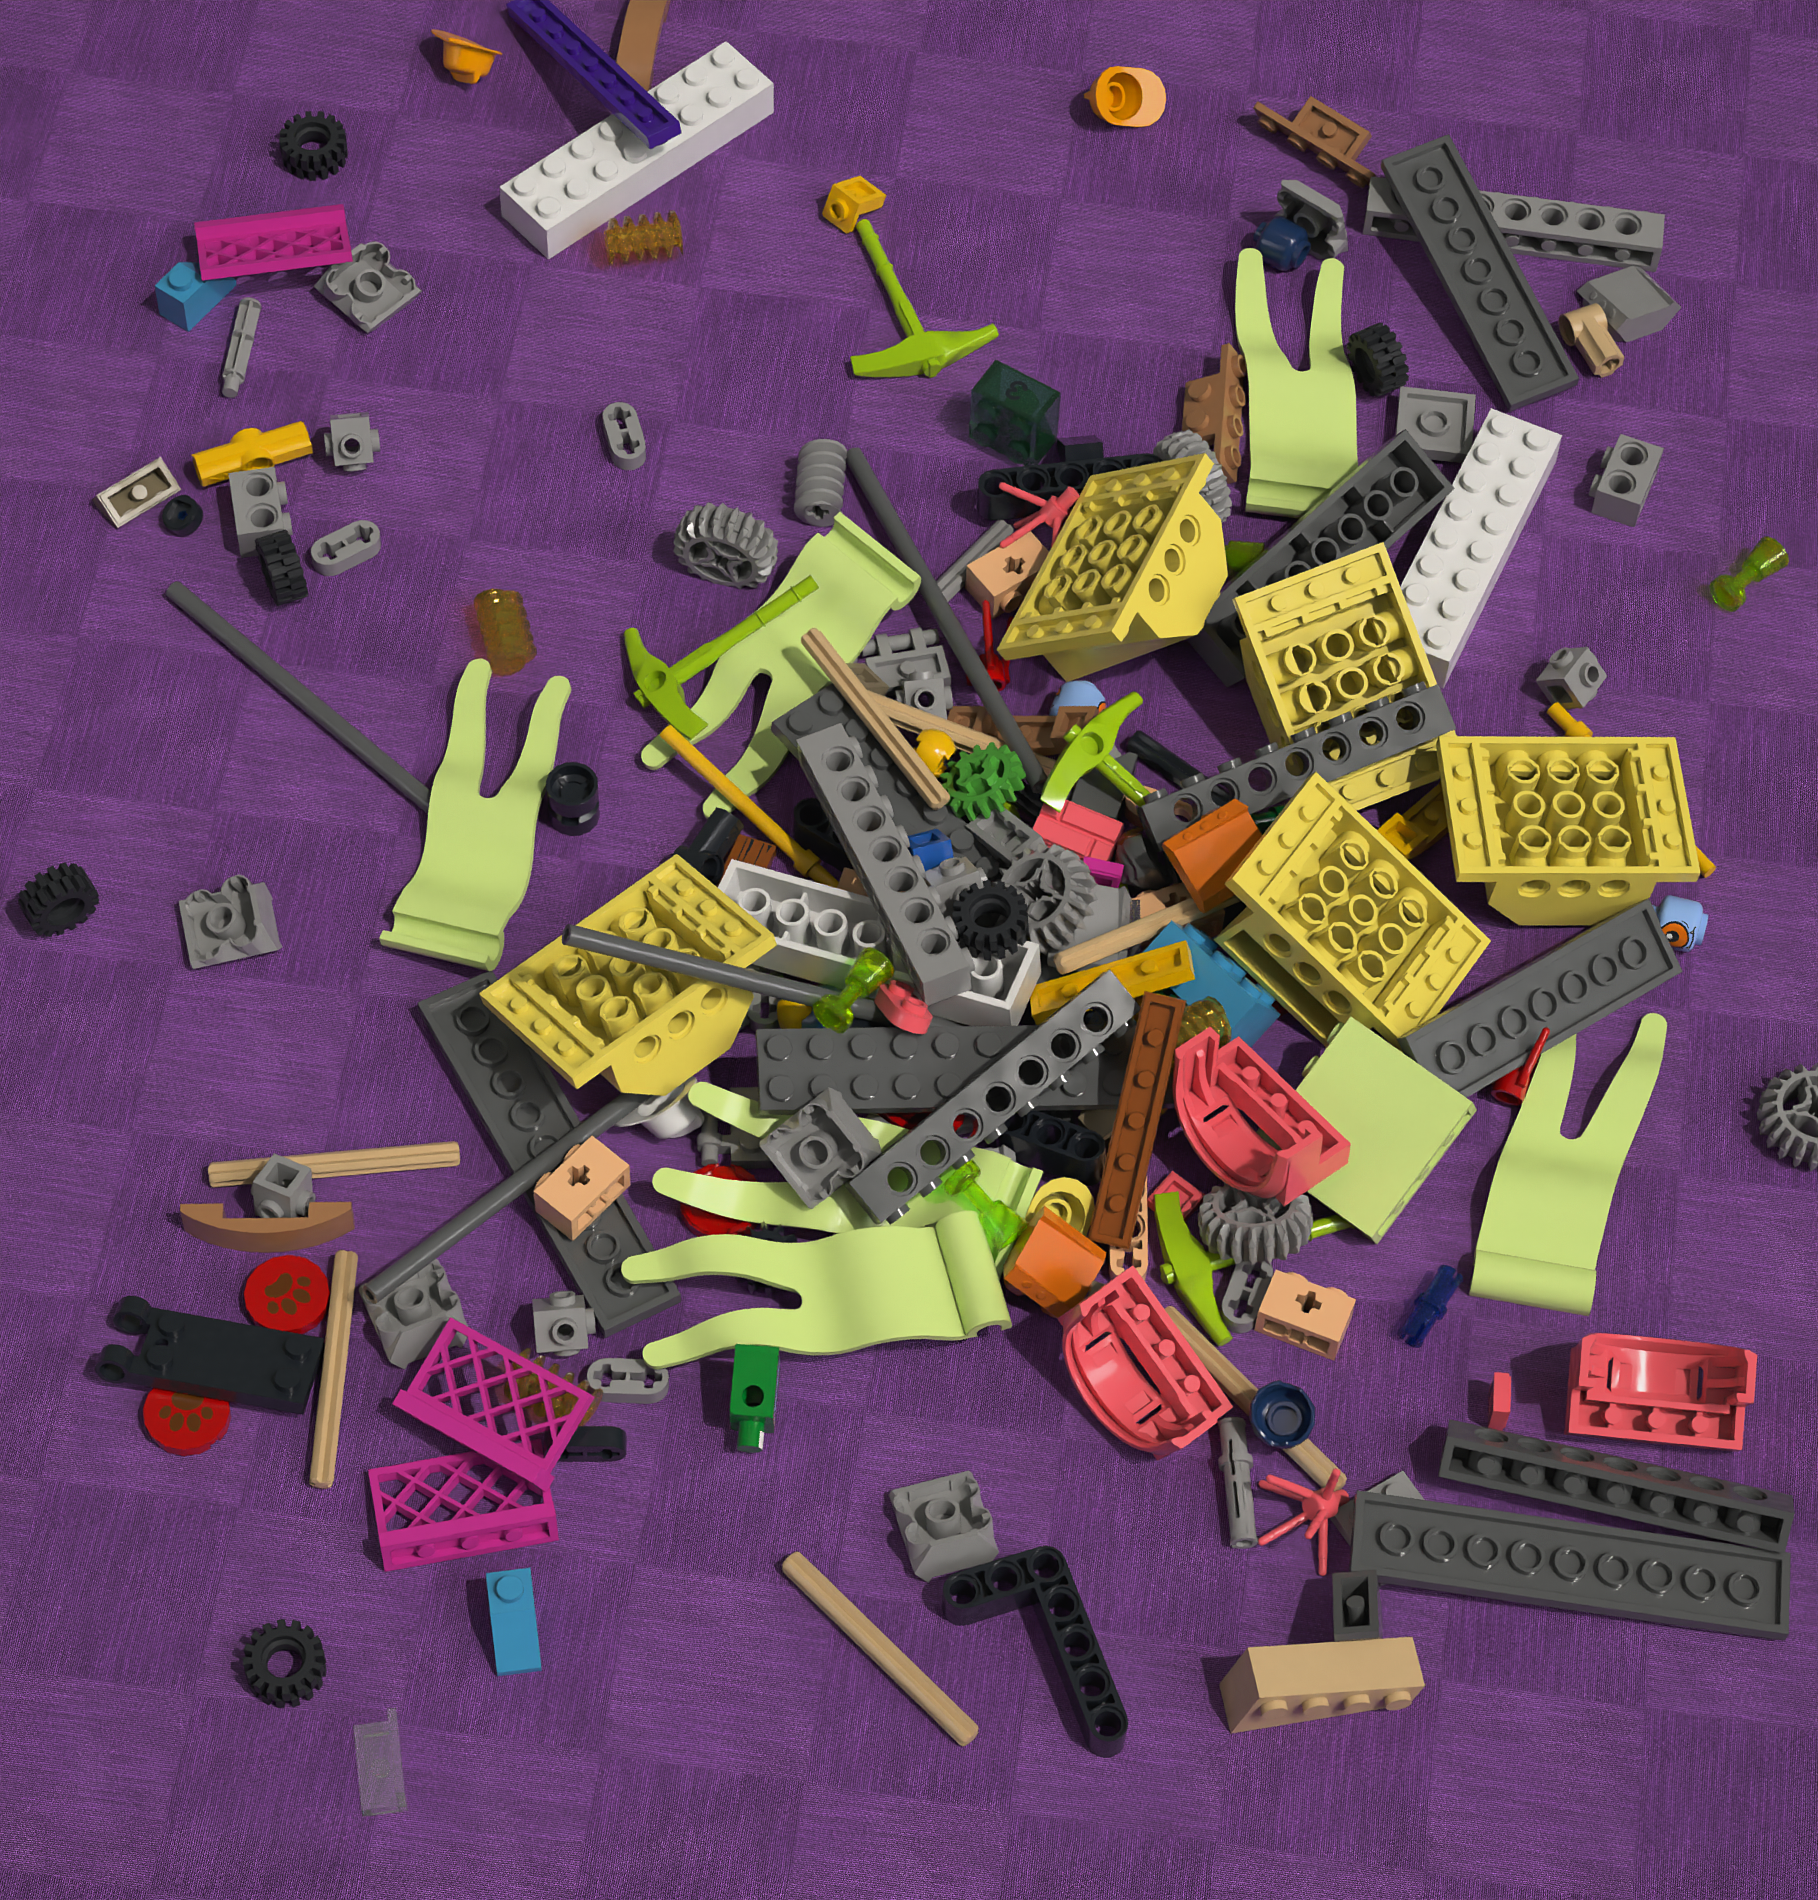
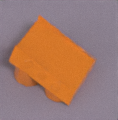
(1212, 851)
(1052, 1264)

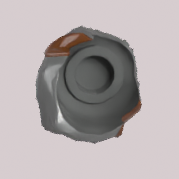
(1140, 863)

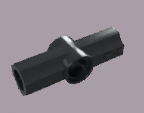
(712, 844)

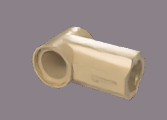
(1589, 332)

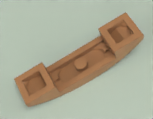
(641, 39)
(1041, 732)
(268, 1235)

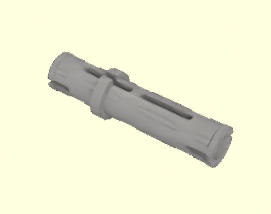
(1236, 1467)

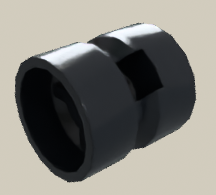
(573, 798)

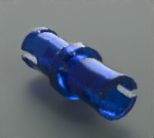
(1430, 1306)

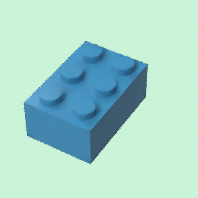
(1220, 977)

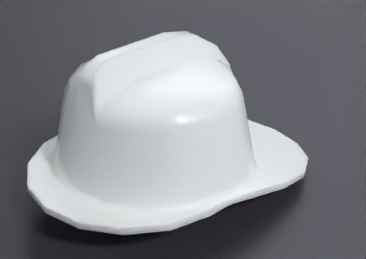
(667, 1115)

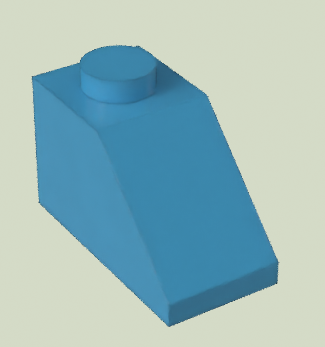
(186, 298)
(513, 1622)

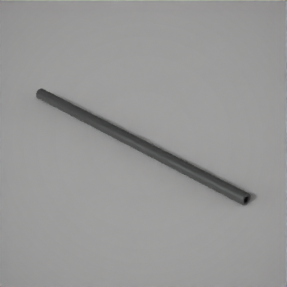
(946, 619)
(300, 695)
(719, 972)
(502, 1195)

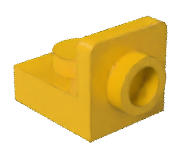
(849, 200)

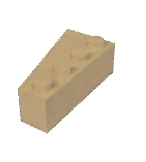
(1319, 1681)

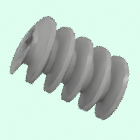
(820, 482)

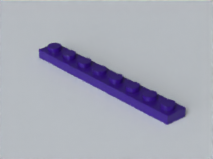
(595, 71)

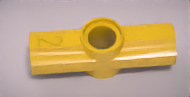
(252, 450)

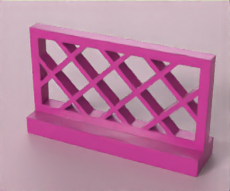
(273, 242)
(486, 1440)
(467, 1531)

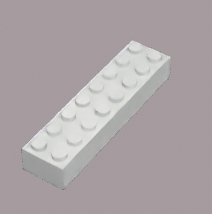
(614, 169)
(1476, 534)
(826, 928)

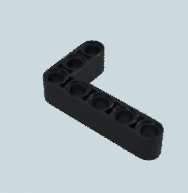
(1044, 482)
(1068, 1143)
(1058, 1632)

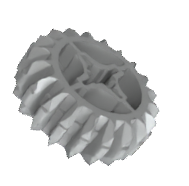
(1188, 444)
(725, 546)
(1042, 875)
(1794, 1129)
(1252, 1226)

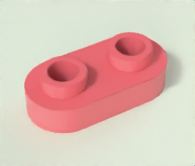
(903, 1007)

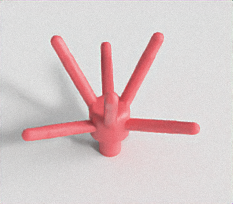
(1053, 512)
(1316, 1506)

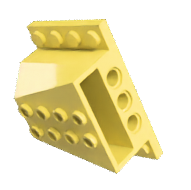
(1125, 572)
(1330, 648)
(1566, 822)
(1345, 922)
(630, 1019)

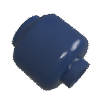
(1282, 243)

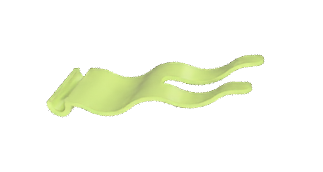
(1297, 419)
(855, 592)
(477, 846)
(1556, 1191)
(840, 1212)
(852, 1285)

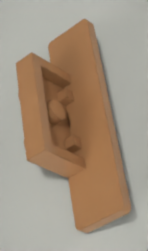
(1324, 132)
(1215, 410)

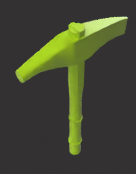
(921, 350)
(662, 684)
(1090, 749)
(1191, 1266)

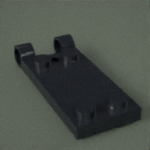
(213, 1358)

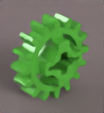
(983, 781)

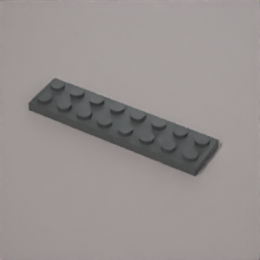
(1479, 273)
(1557, 991)

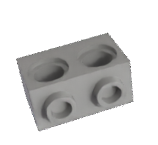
(1626, 479)
(257, 506)
(1004, 835)

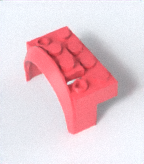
(1227, 1144)
(1116, 1387)
(1656, 1391)

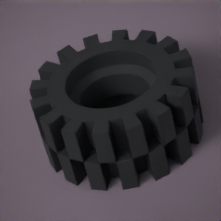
(313, 161)
(1377, 359)
(281, 567)
(58, 899)
(986, 901)
(275, 1640)

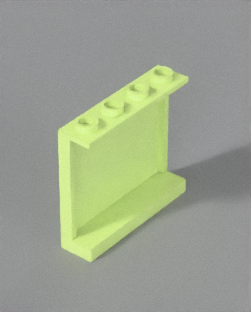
(1391, 1115)

